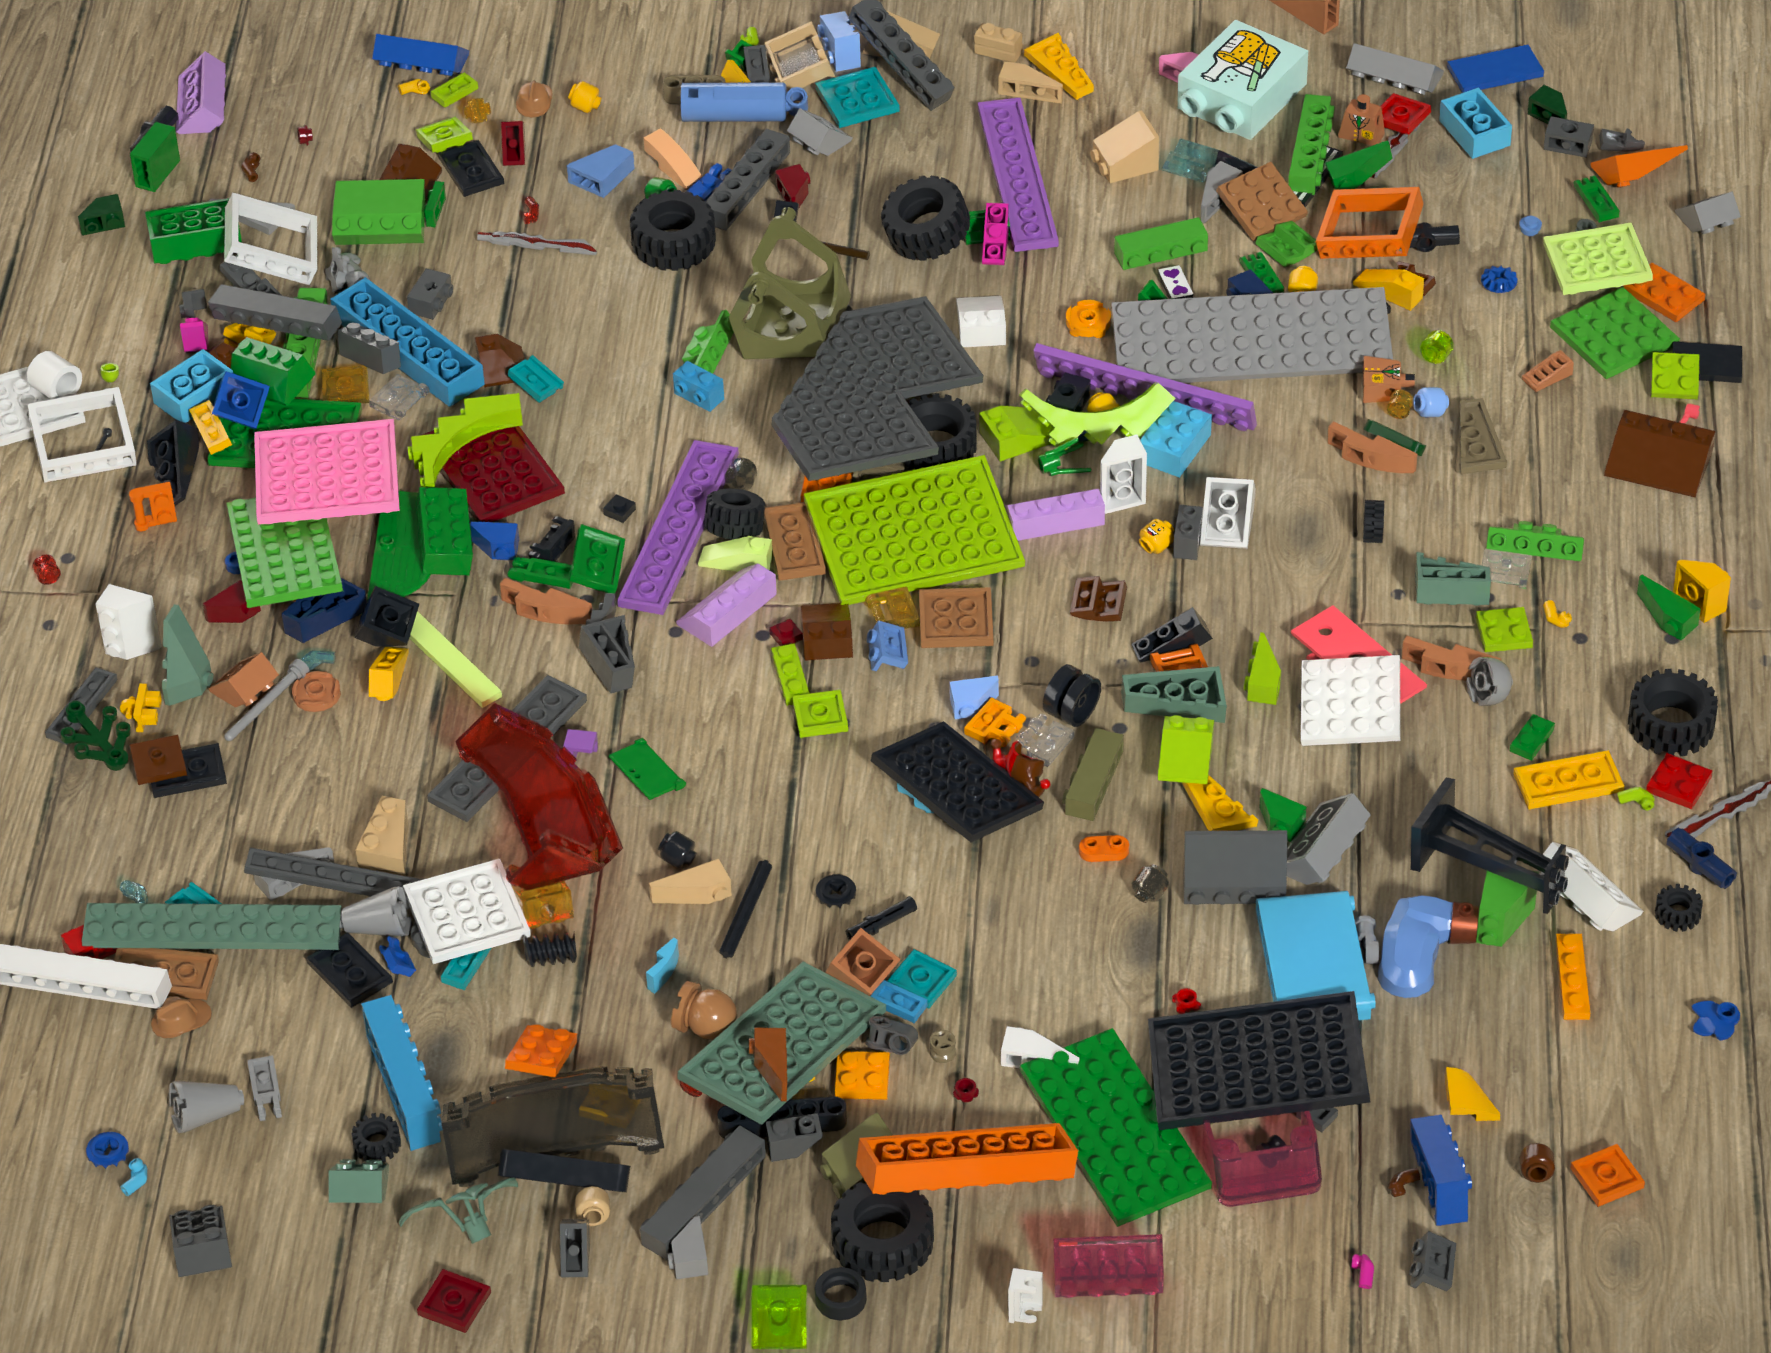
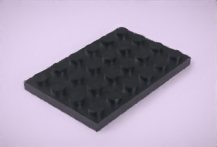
(957, 781)

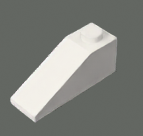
(1025, 1045)

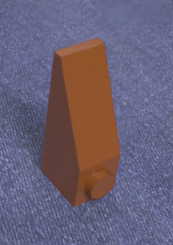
(771, 1058)

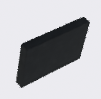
(471, 168)
(1716, 361)
(203, 770)
(350, 971)

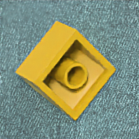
(1703, 586)

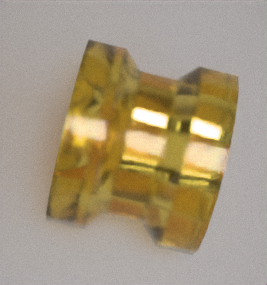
(1400, 404)

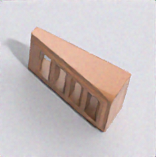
(1559, 362)

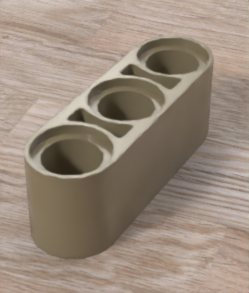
(673, 83)

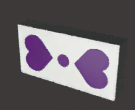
(1175, 283)

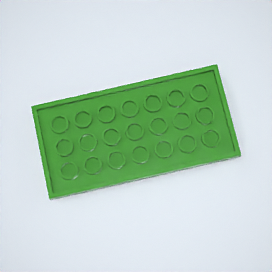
(282, 558)

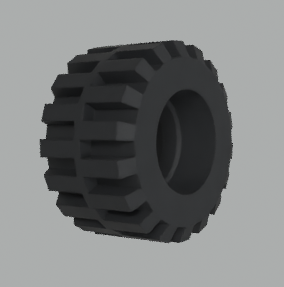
(734, 513)

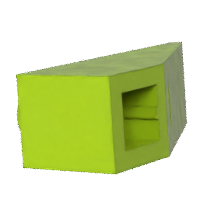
(1265, 675)

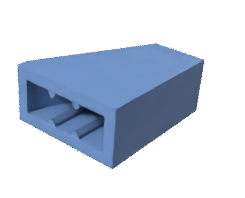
(601, 170)

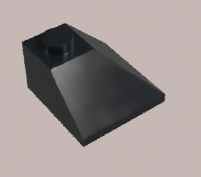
(386, 619)

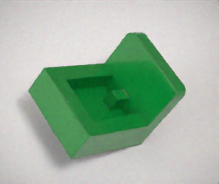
(737, 54)

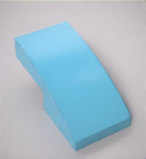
(666, 962)

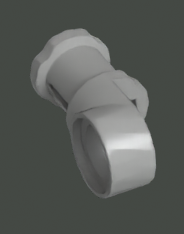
(1365, 929)

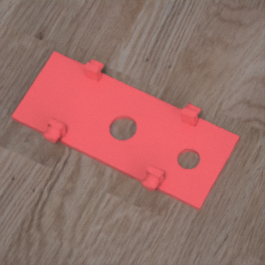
(1346, 641)

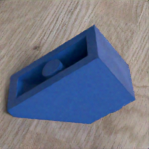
(496, 539)

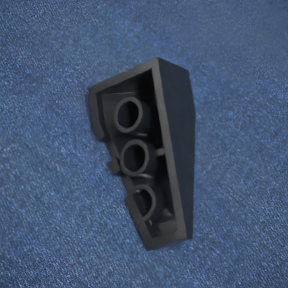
(174, 456)

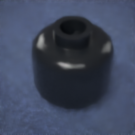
(677, 849)

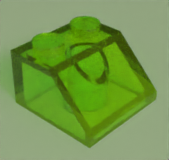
(779, 1316)

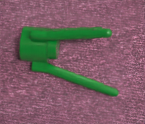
(1050, 460)

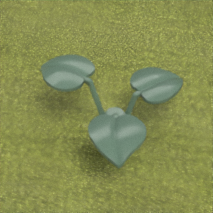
(475, 1223)

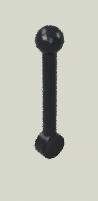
(107, 432)

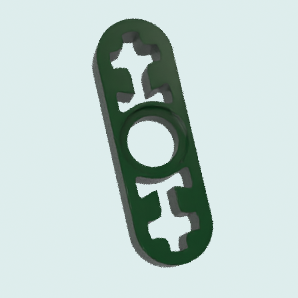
(1378, 429)

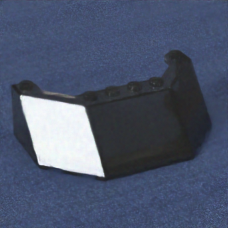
(552, 1118)

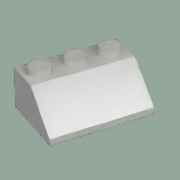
(1124, 474)
(127, 622)

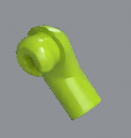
(752, 36)
(1638, 795)

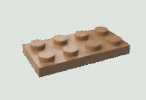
(793, 542)
(188, 971)

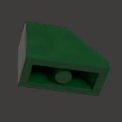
(1547, 103)

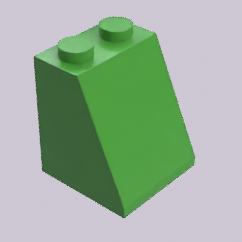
(1503, 909)

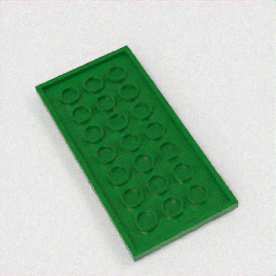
(1115, 1128)

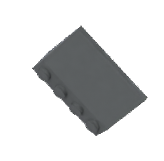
(1234, 866)

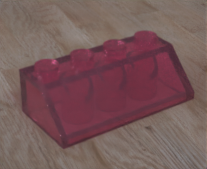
(1108, 1266)

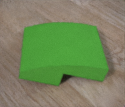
(1287, 243)

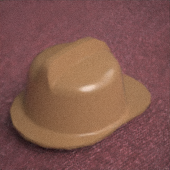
(534, 99)
(180, 1016)

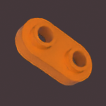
(1104, 848)

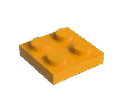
(862, 1075)

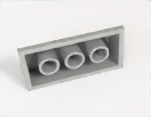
(1393, 68)
(1325, 838)

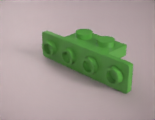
(709, 343)
(1536, 541)

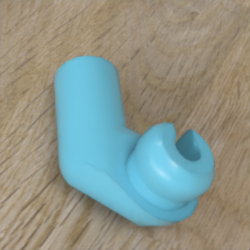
(137, 1179)

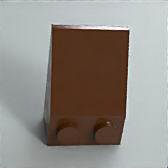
(826, 631)

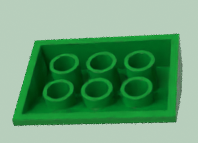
(187, 231)

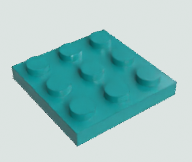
(857, 97)

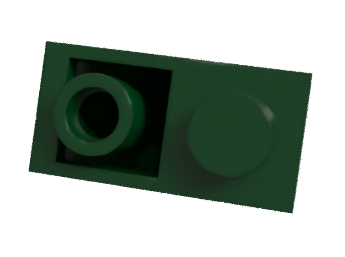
(102, 215)

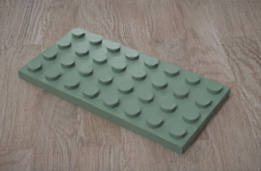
(819, 1021)

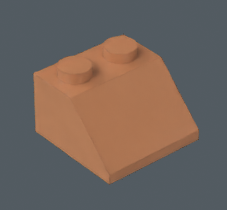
(245, 681)
(863, 963)

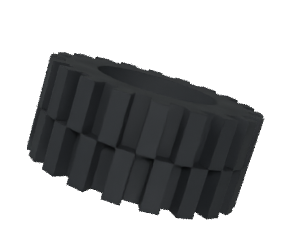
(950, 417)
(1677, 692)

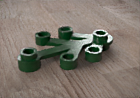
(76, 714)

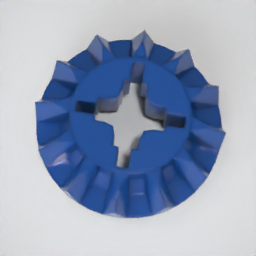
(1499, 285)
(99, 1145)

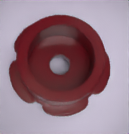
(304, 135)
(965, 1090)

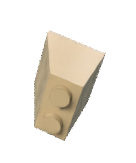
(1127, 149)

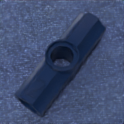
(1701, 858)

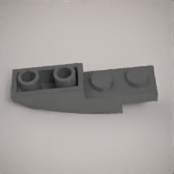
(246, 278)

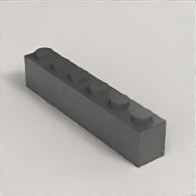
(275, 312)
(704, 1189)

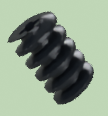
(550, 949)

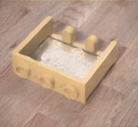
(798, 57)

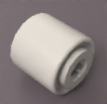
(54, 375)

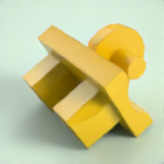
(139, 706)

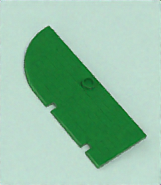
(397, 550)

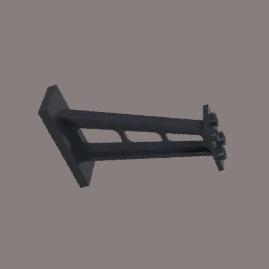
(1440, 814)

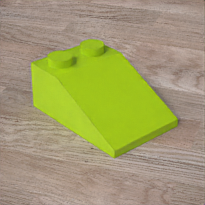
(1012, 431)
(1186, 749)

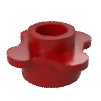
(1186, 1001)

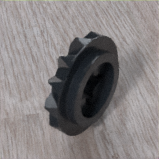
(837, 883)

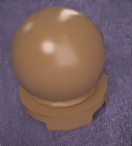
(703, 1011)

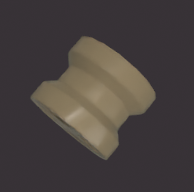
(938, 1041)

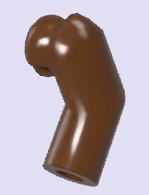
(250, 165)
(1402, 1178)

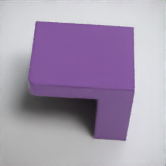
(581, 741)

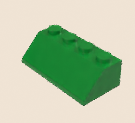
(273, 366)

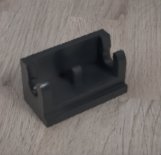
(554, 541)

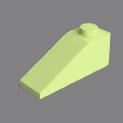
(737, 554)

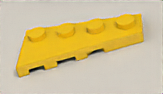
(1056, 62)

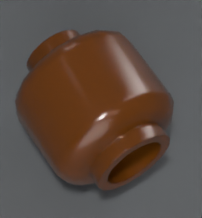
(1537, 1163)

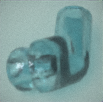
(315, 658)
(134, 891)

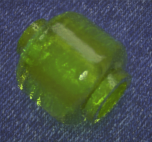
(1436, 347)

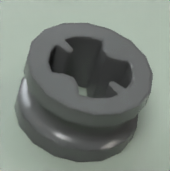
(1585, 224)

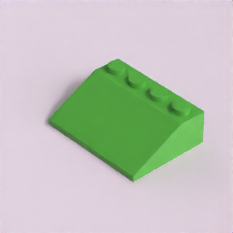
(379, 212)

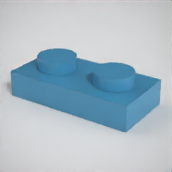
(900, 1001)

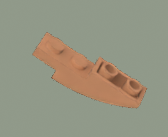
(1374, 454)
(551, 607)
(1440, 660)

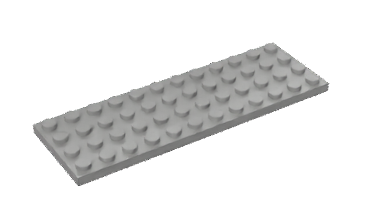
(1253, 334)

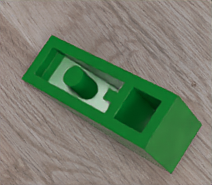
(1357, 167)
(1668, 609)

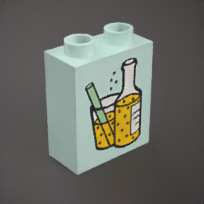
(1242, 79)

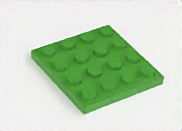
(1614, 332)

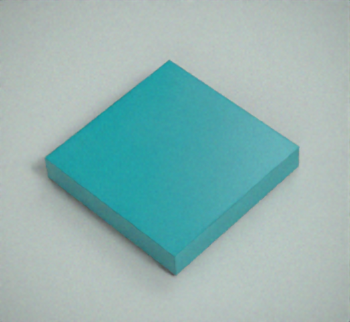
(923, 976)

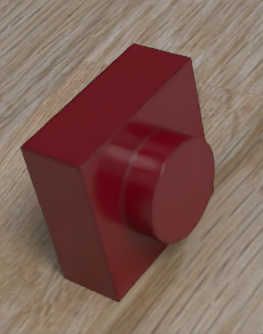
(786, 633)

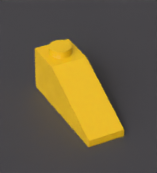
(1400, 285)
(387, 672)

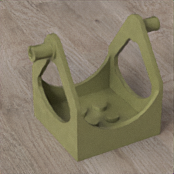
(787, 314)

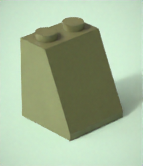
(840, 1158)

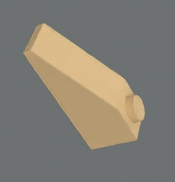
(1028, 83)
(693, 886)

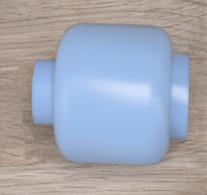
(1430, 402)

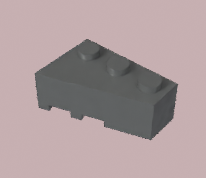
(608, 652)

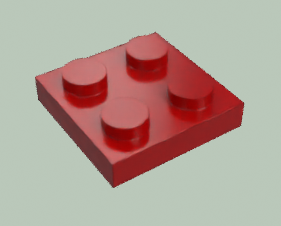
(1403, 113)
(1679, 781)

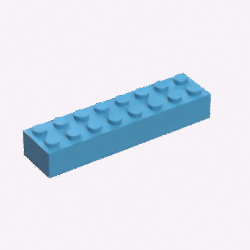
(423, 350)

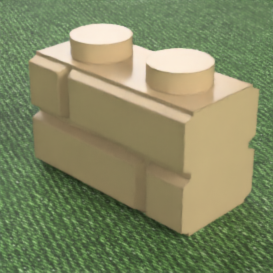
(998, 42)

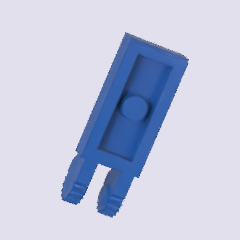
(705, 185)

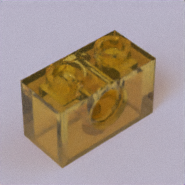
(555, 895)

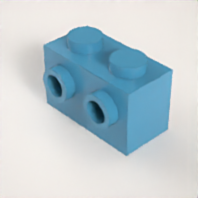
(698, 386)

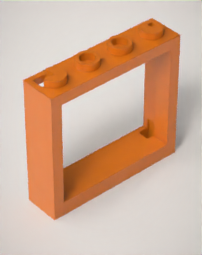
(1366, 201)

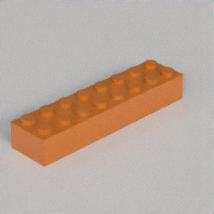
(966, 1158)

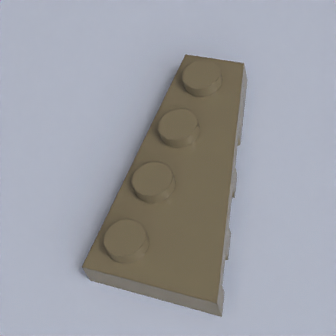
(1478, 439)

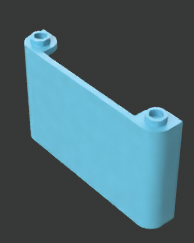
(1313, 947)

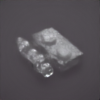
(1051, 740)

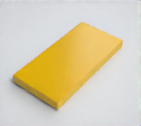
(1568, 779)

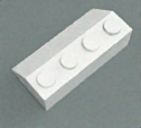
(1594, 892)

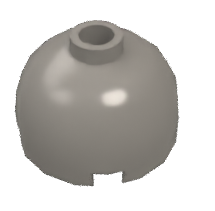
(1489, 681)

